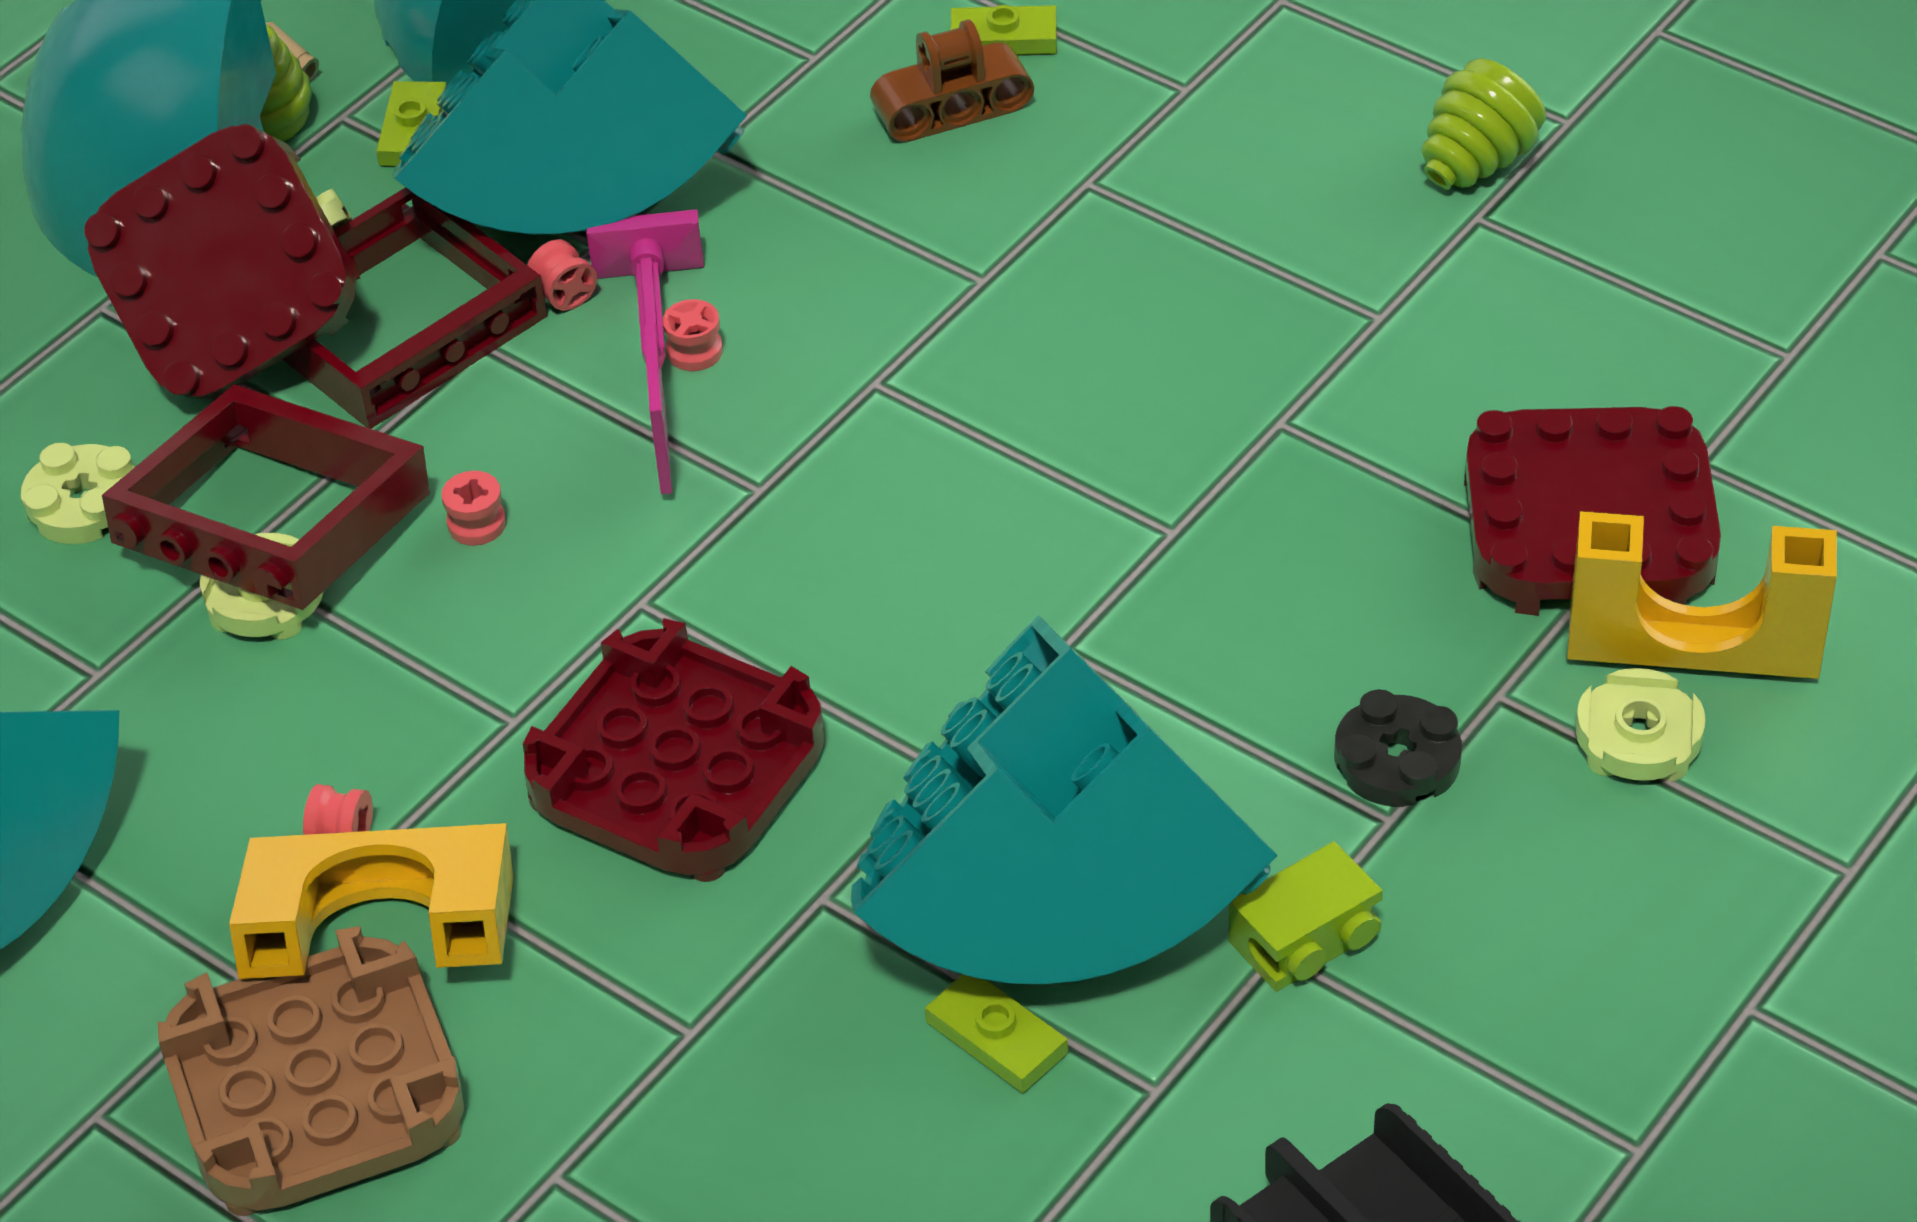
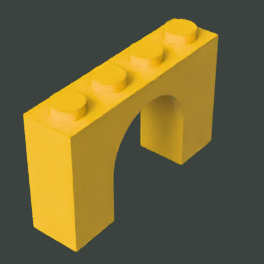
(1767, 632)
(303, 879)

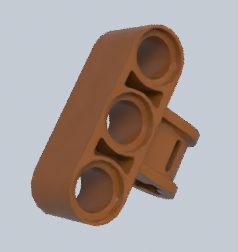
(951, 85)

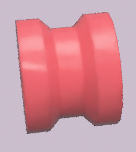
(564, 275)
(692, 335)
(473, 508)
(337, 812)

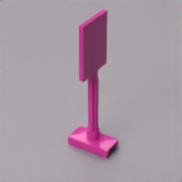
(645, 249)

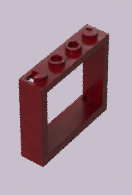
(447, 346)
(384, 467)

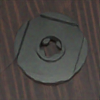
(1403, 720)

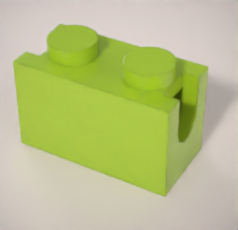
(1305, 916)

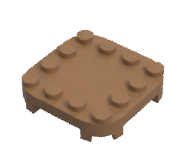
(312, 1074)

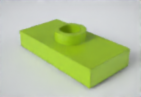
(1021, 27)
(405, 110)
(996, 1031)

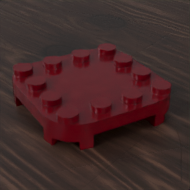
(221, 262)
(1543, 466)
(674, 752)

